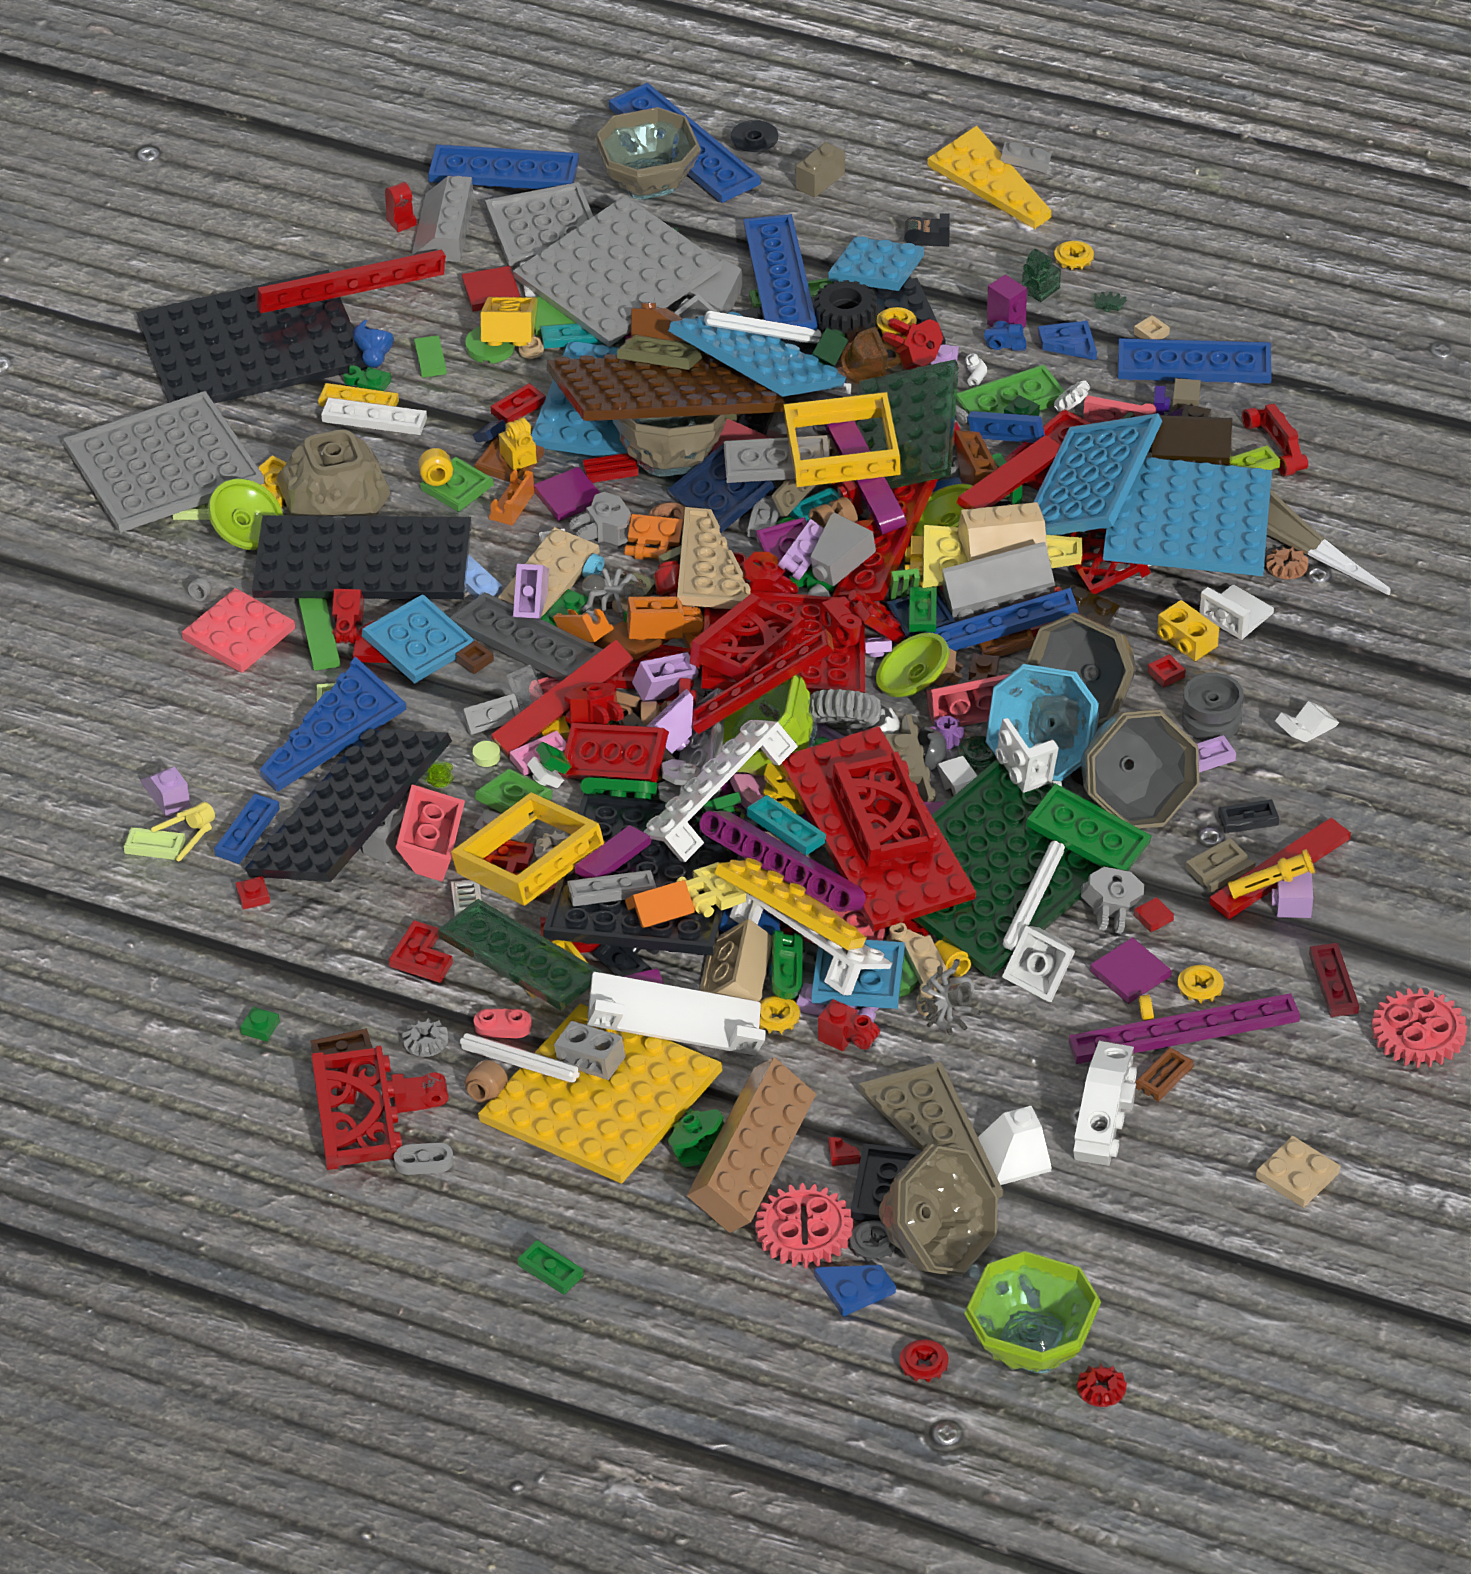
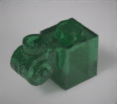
(1040, 276)

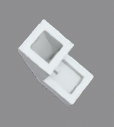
(1309, 723)
(955, 774)

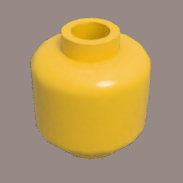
(435, 467)

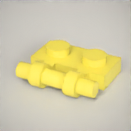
(716, 891)

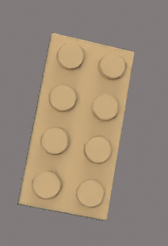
(564, 557)

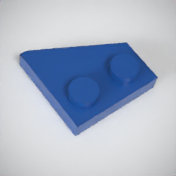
(854, 1286)

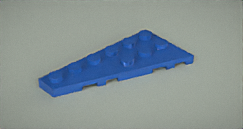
(334, 723)

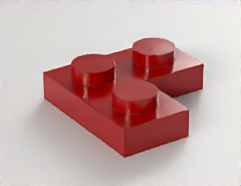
(416, 955)

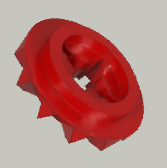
(924, 1350)
(1099, 1395)

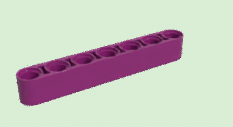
(874, 491)
(793, 861)

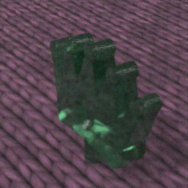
(1109, 302)

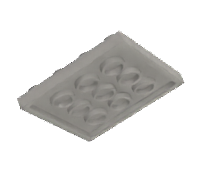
(536, 219)

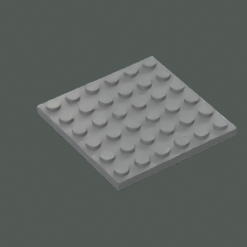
(614, 266)
(160, 460)

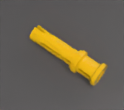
(1284, 870)

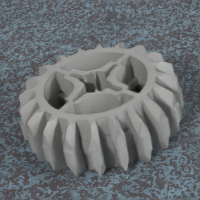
(845, 709)

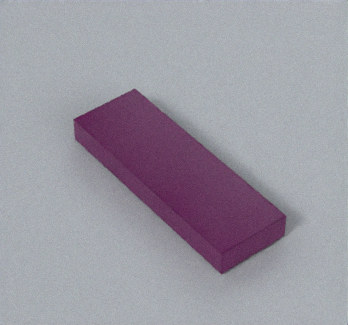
(613, 853)

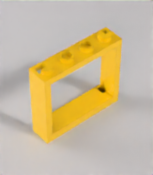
(842, 467)
(546, 870)

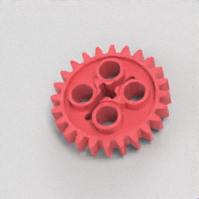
(1419, 1027)
(781, 1228)

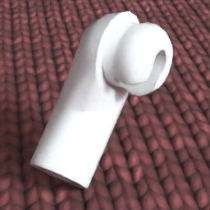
(977, 369)

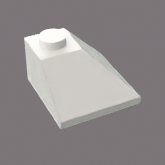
(1039, 962)
(1016, 1146)

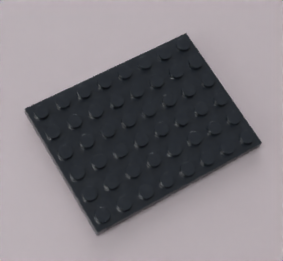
(238, 352)
(612, 921)

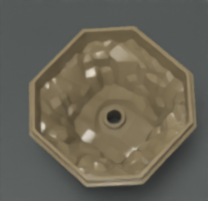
(333, 477)
(941, 1211)

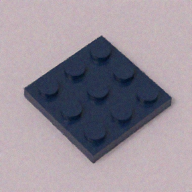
(708, 489)

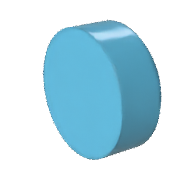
(593, 565)

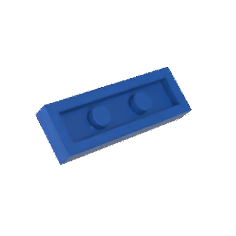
(1006, 426)
(247, 828)

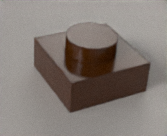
(474, 657)

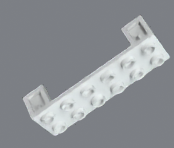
(673, 824)
(845, 963)
(675, 1013)

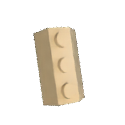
(1000, 529)
(738, 962)

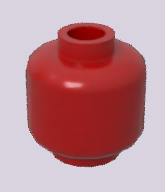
(667, 579)

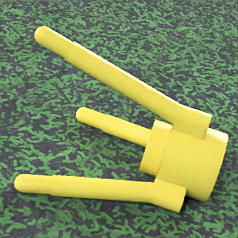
(196, 817)

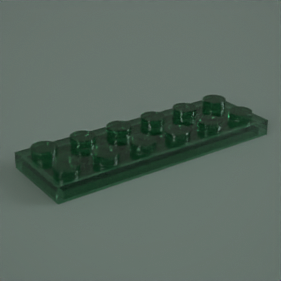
(518, 954)

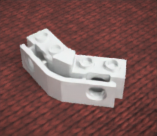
(1107, 1090)

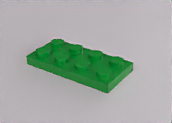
(1088, 829)

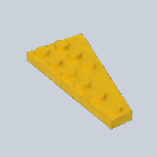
(978, 168)
(790, 900)

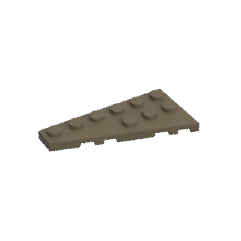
(928, 1112)

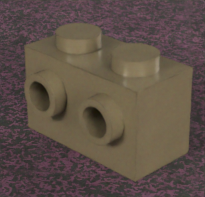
(820, 169)

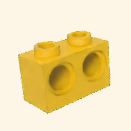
(1188, 630)

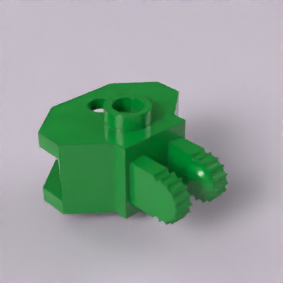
(695, 1136)

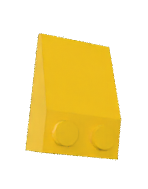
(508, 320)

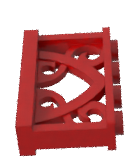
(713, 647)
(901, 791)
(338, 1139)

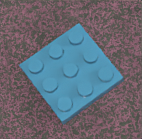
(877, 263)
(417, 638)
(873, 986)

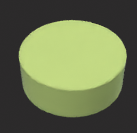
(486, 753)

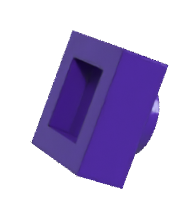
(1160, 401)

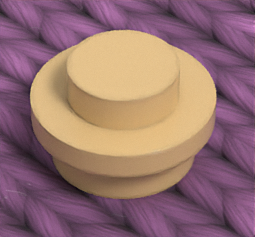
(532, 350)

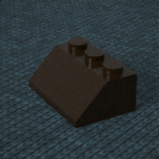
(1194, 439)

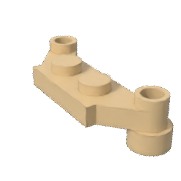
(922, 957)

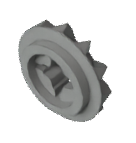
(426, 1046)

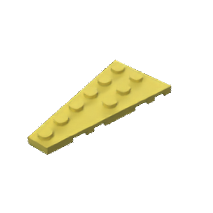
(944, 549)

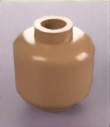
(485, 1081)

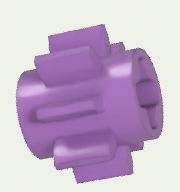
(950, 729)

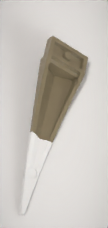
(1295, 532)

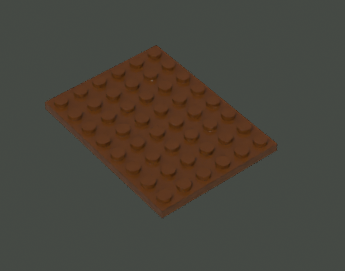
(635, 390)

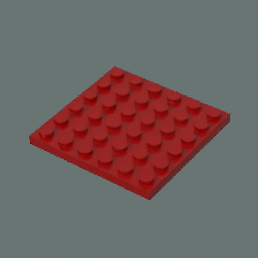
(839, 670)

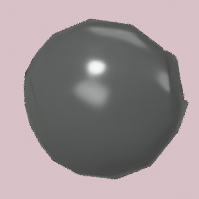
(934, 746)

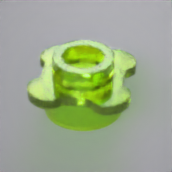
(440, 774)

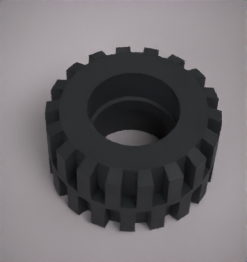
(845, 308)

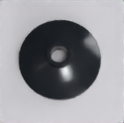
(754, 136)

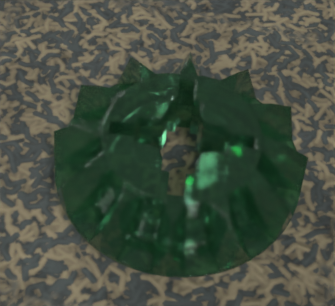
(971, 747)

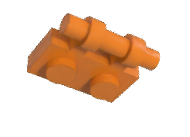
(654, 531)

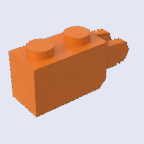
(661, 618)

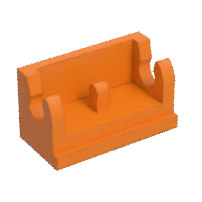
(513, 499)
(583, 626)

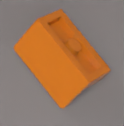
(661, 904)

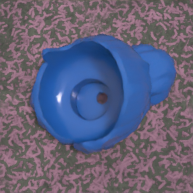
(373, 344)

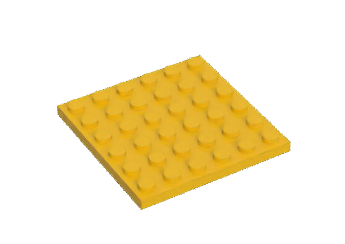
(599, 1120)

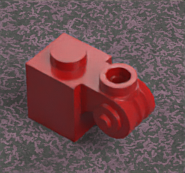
(347, 612)
(842, 1024)

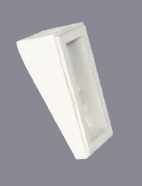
(464, 887)

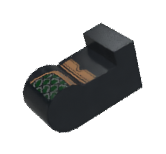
(928, 231)

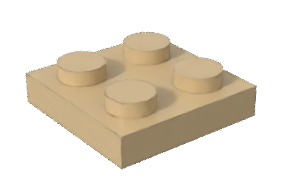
(1298, 1171)

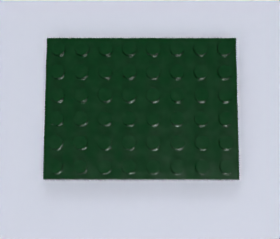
(1000, 859)

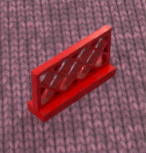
(1111, 575)

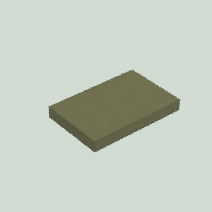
(660, 352)

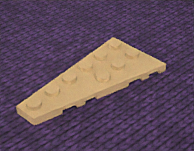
(707, 567)

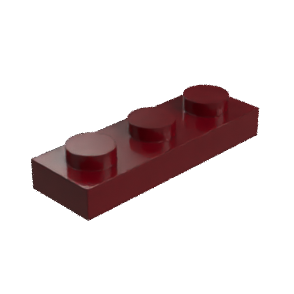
(1334, 980)

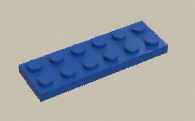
(504, 166)
(1194, 360)

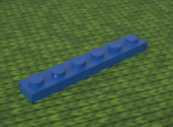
(1008, 620)

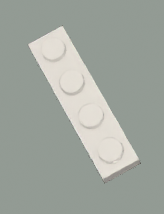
(374, 416)

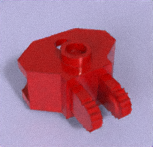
(917, 343)
(767, 576)
(593, 704)

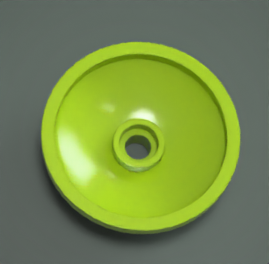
(241, 502)
(942, 508)
(913, 665)

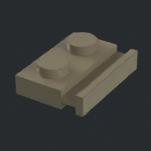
(1219, 865)

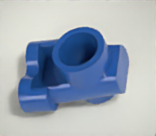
(1005, 336)

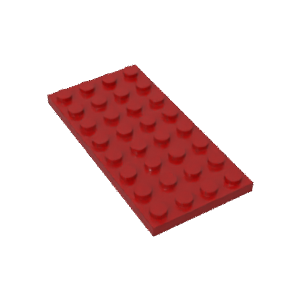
(898, 886)

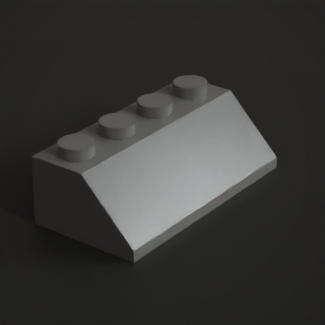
(445, 218)
(997, 581)

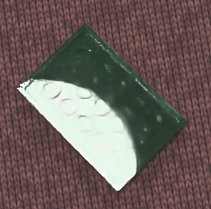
(923, 420)

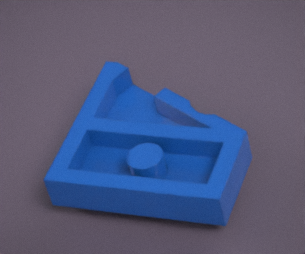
(1068, 339)

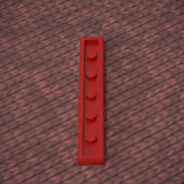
(1010, 475)
(762, 681)
(552, 706)
(1318, 843)

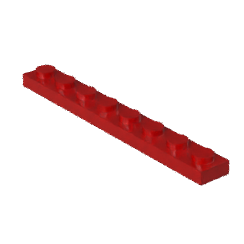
(350, 281)

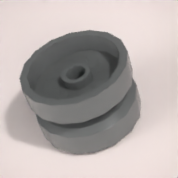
(1212, 706)

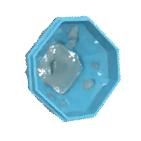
(1031, 699)

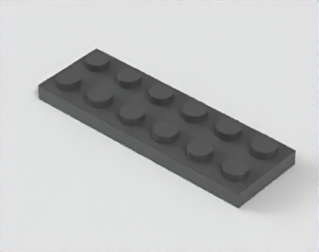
(524, 639)

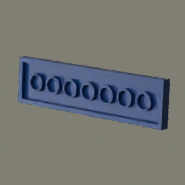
(715, 167)
(779, 271)

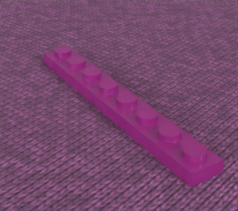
(1189, 1026)

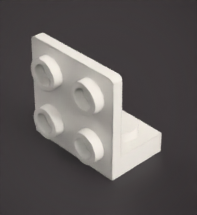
(1234, 610)
(1026, 766)

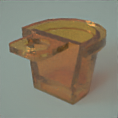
(867, 357)

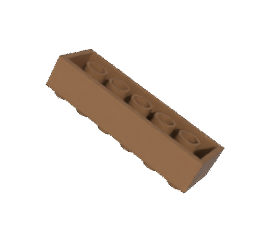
(751, 1145)

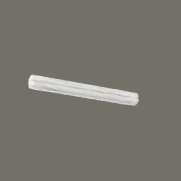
(762, 327)
(1034, 894)
(519, 1057)

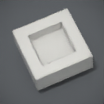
(544, 776)

